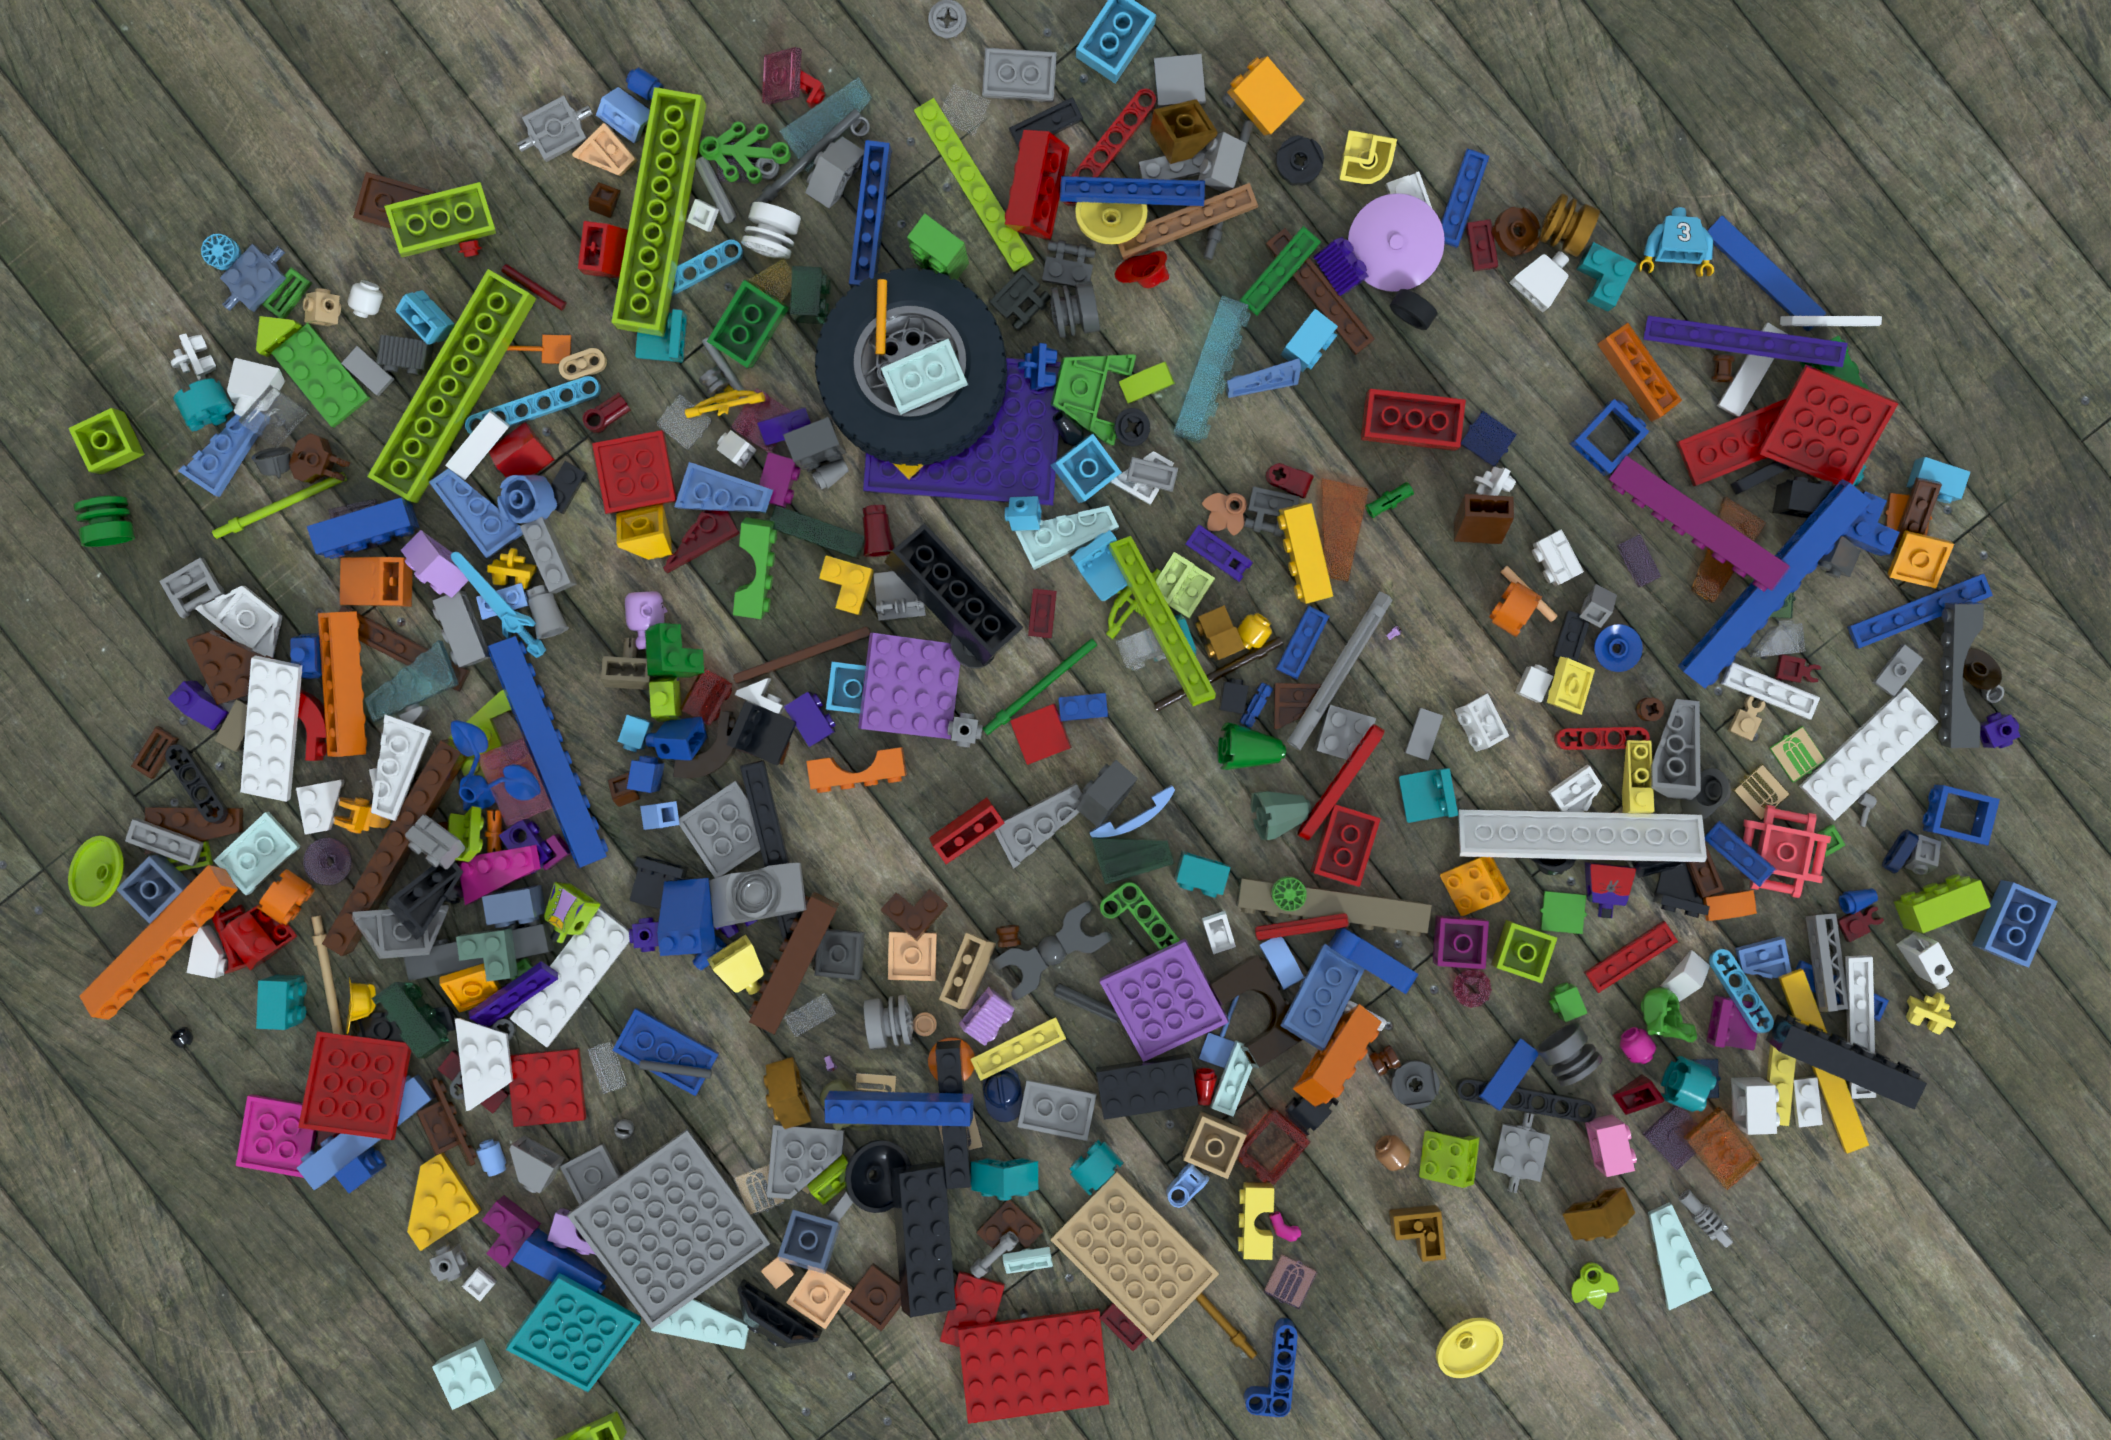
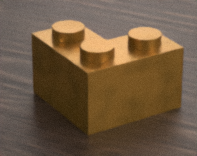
(1219, 633)
(786, 1093)
(1601, 1216)
(1424, 1225)

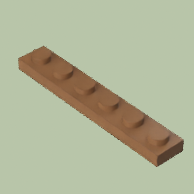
(1190, 220)

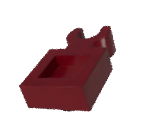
(1793, 669)
(1856, 925)

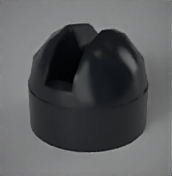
(452, 897)
(182, 1037)

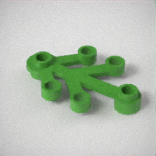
(741, 151)

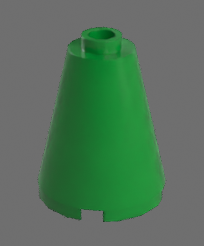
(1247, 748)

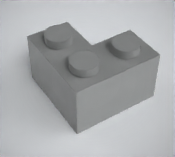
(833, 171)

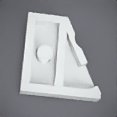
(1576, 791)
(318, 805)

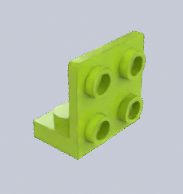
(1449, 1159)

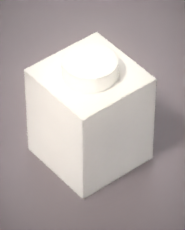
(1534, 683)

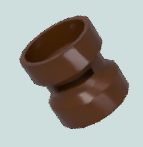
(1384, 1060)

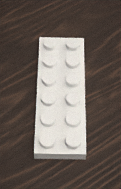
(271, 728)
(1868, 753)
(579, 971)

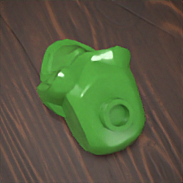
(1663, 1015)

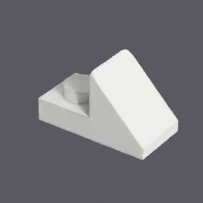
(755, 694)
(1218, 932)

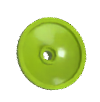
(95, 871)

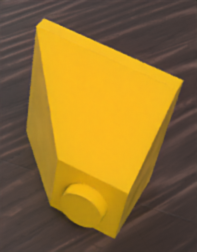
(644, 532)

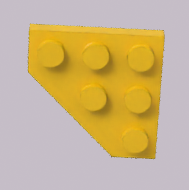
(439, 1202)

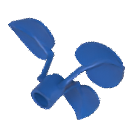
(474, 789)

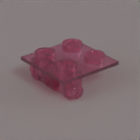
(752, 414)

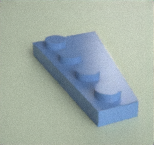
(717, 491)
(476, 514)

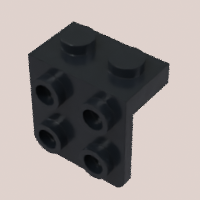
(1677, 890)

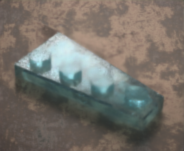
(820, 120)
(413, 684)

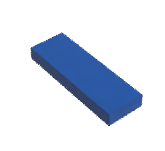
(1302, 642)
(1739, 853)
(1509, 1074)

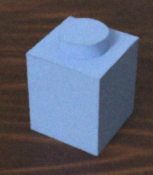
(659, 815)

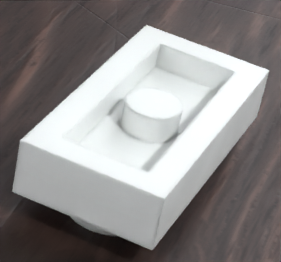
(1806, 1102)

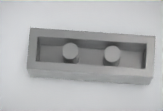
(548, 555)
(461, 629)

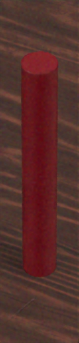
(534, 287)

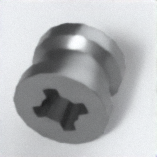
(713, 381)

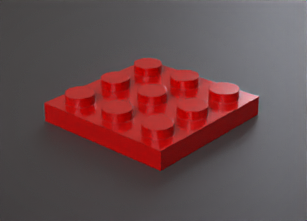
(634, 472)
(547, 1087)

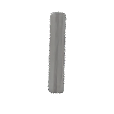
(715, 190)

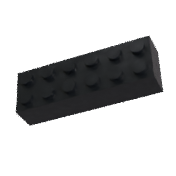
(953, 594)
(1846, 1060)
(923, 1239)

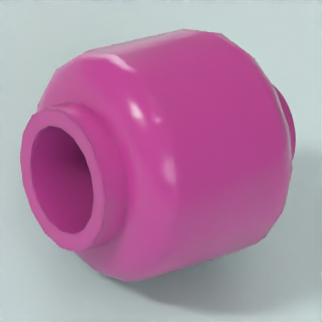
(1637, 1045)

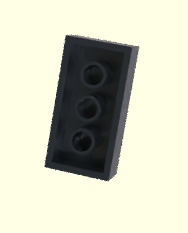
(1146, 1086)

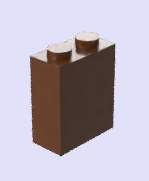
(1483, 518)

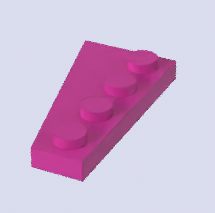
(496, 870)

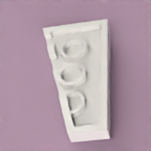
(398, 761)

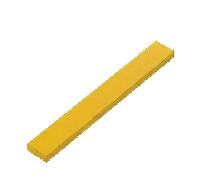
(1832, 1087)

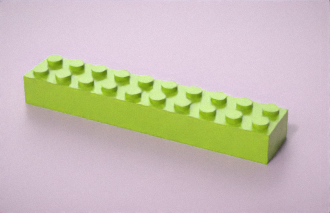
(659, 212)
(452, 387)

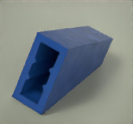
(549, 1261)

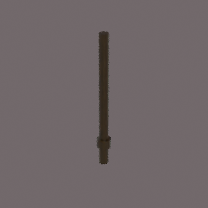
(1224, 670)

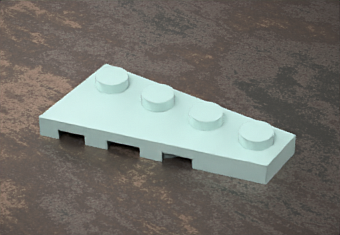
(1065, 534)

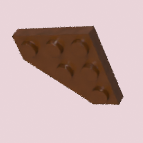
(223, 664)

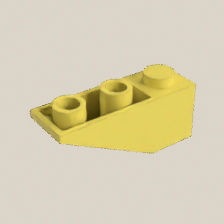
(1636, 786)

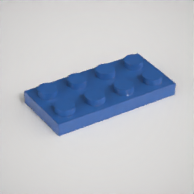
(658, 1042)

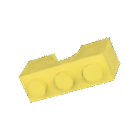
(1255, 1242)

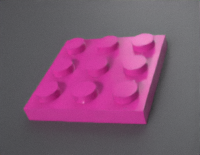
(272, 1136)

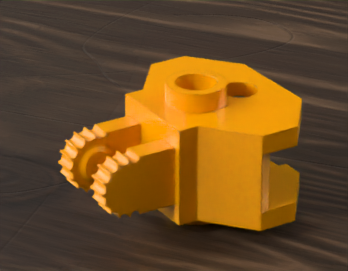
(360, 816)

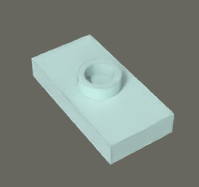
(1027, 1260)

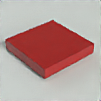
(1040, 734)

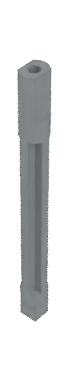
(1339, 670)

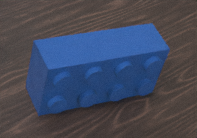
(363, 527)

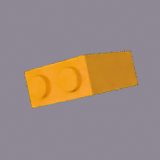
(1265, 95)

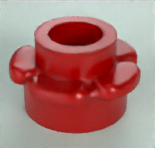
(469, 248)

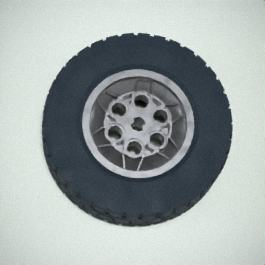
(859, 396)

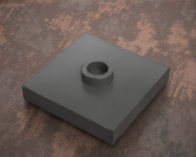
(840, 954)

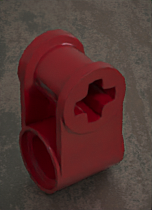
(1293, 482)

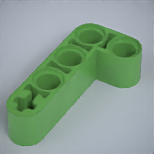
(1133, 904)

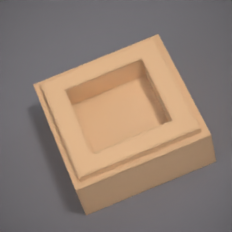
(777, 1272)

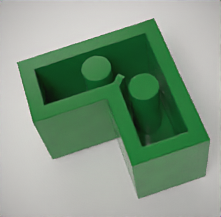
(666, 653)

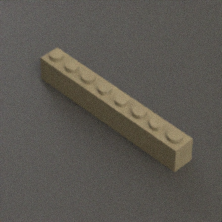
(1360, 908)

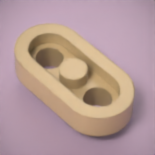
(583, 364)

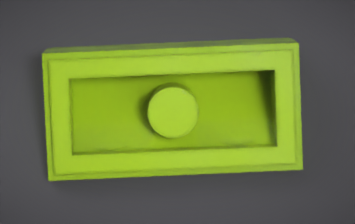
(829, 1181)

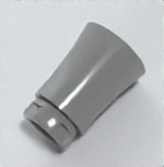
(545, 613)

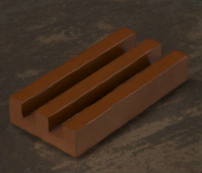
(146, 748)

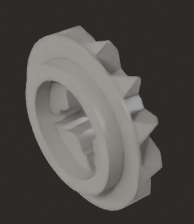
(939, 12)

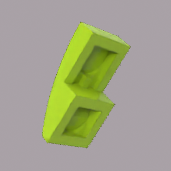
(1146, 382)

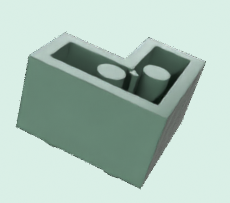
(494, 947)

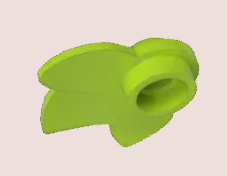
(1593, 1288)

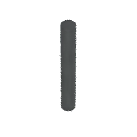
(675, 1069)

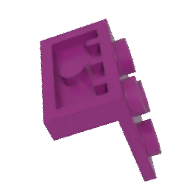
(1729, 1027)

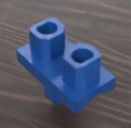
(1035, 366)

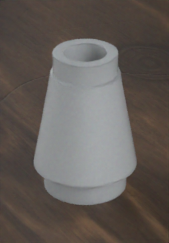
(829, 474)

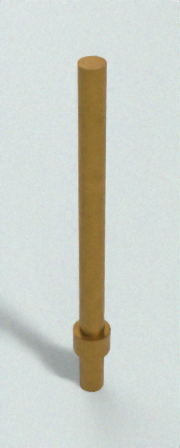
(1236, 1336)

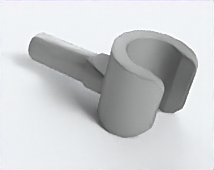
(1868, 802)

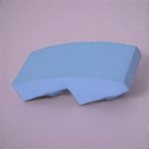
(1282, 962)

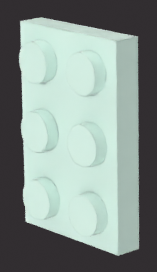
(924, 376)
(257, 853)

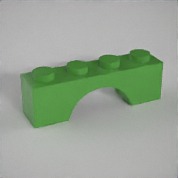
(757, 540)

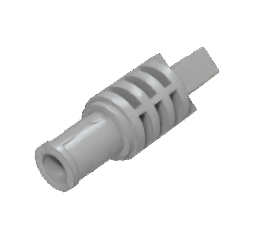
(1706, 1218)

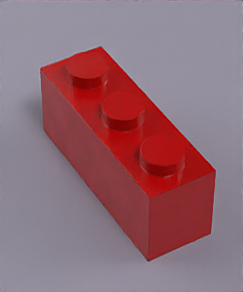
(966, 830)

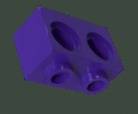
(511, 840)

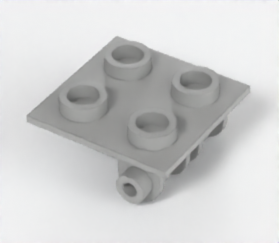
(895, 598)

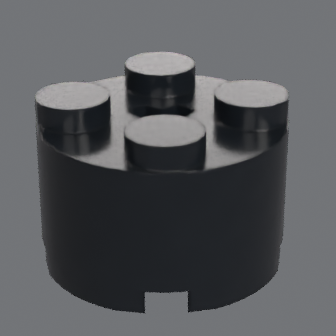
(1306, 1115)

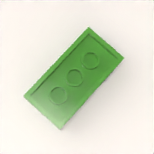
(320, 375)

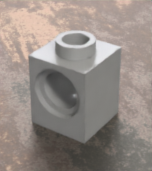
(1598, 605)

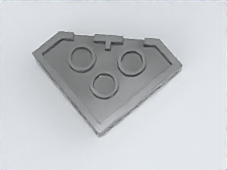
(800, 1156)

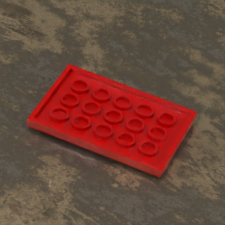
(1033, 1365)

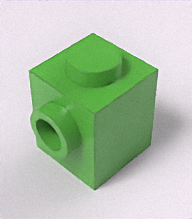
(1567, 1002)

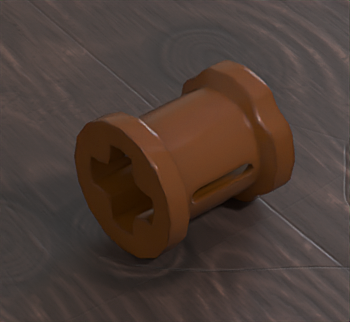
(1723, 368)

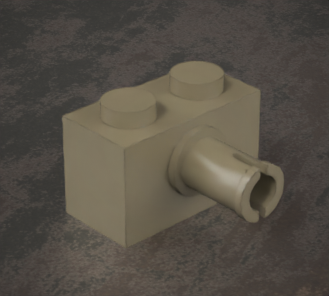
(626, 671)

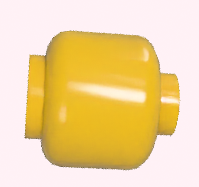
(1254, 630)

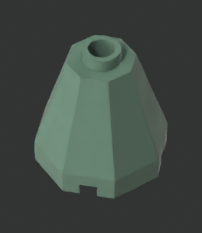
(1278, 812)

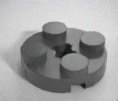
(1426, 1091)

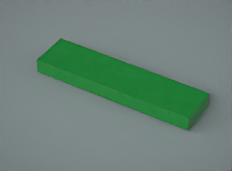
(1280, 270)

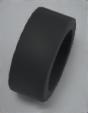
(1413, 309)

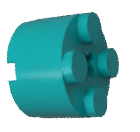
(203, 404)
(1687, 1084)
(1096, 1167)

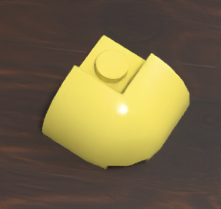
(1366, 157)

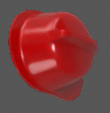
(1145, 269)

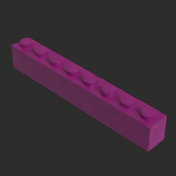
(1698, 523)

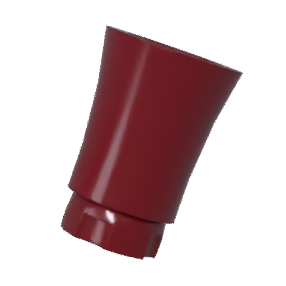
(877, 531)

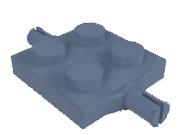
(253, 277)

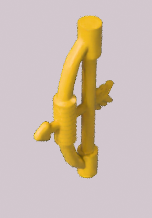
(725, 397)

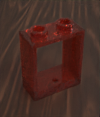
(1290, 1129)

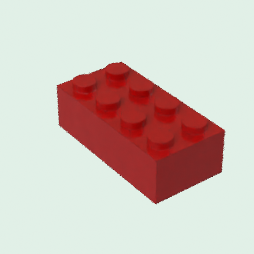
(1413, 419)

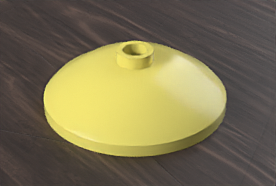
(1094, 219)
(1469, 1347)

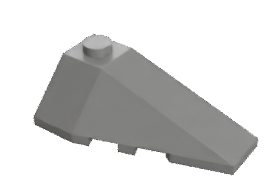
(1677, 758)

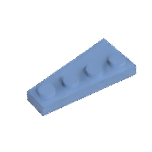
(221, 457)

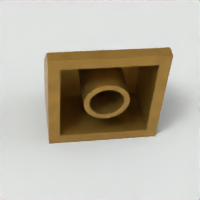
(1182, 130)

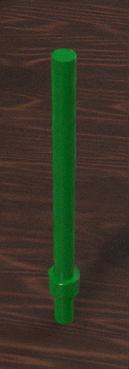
(1003, 716)

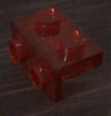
(707, 696)

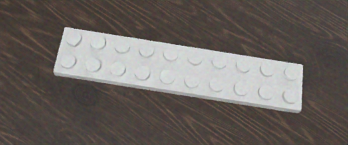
(1581, 835)

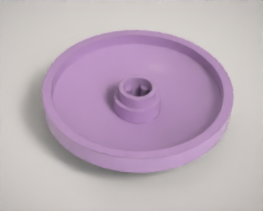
(1397, 241)

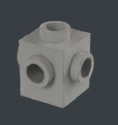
(968, 720)
(448, 1262)

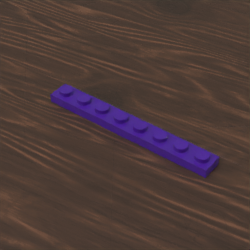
(1745, 341)

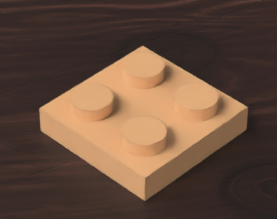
(912, 958)
(819, 1296)

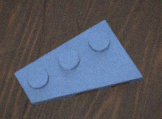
(1267, 379)

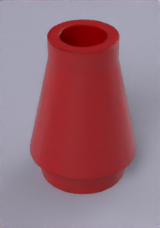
(1205, 1083)

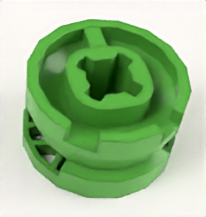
(1288, 893)

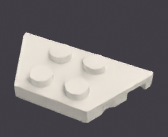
(245, 619)
(483, 1061)

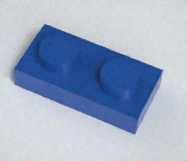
(1083, 707)

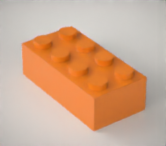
(1336, 1063)

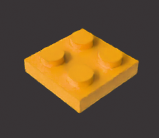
(1920, 559)
(468, 987)

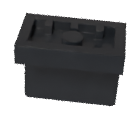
(761, 732)
(651, 879)

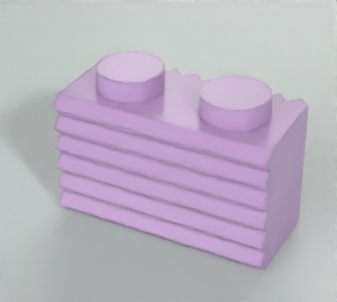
(987, 1016)

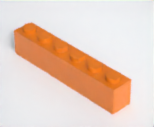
(342, 684)

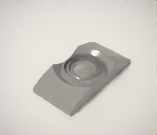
(757, 894)

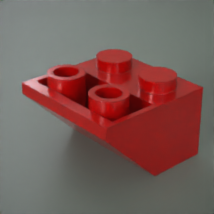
(602, 249)
(257, 937)

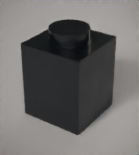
(1233, 696)

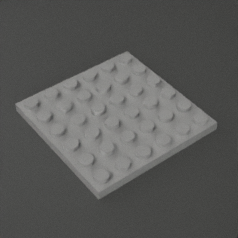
(669, 1228)

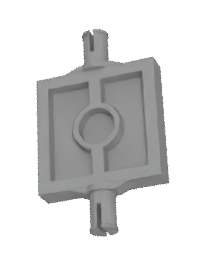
(554, 128)
(1521, 1152)

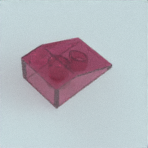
(493, 764)

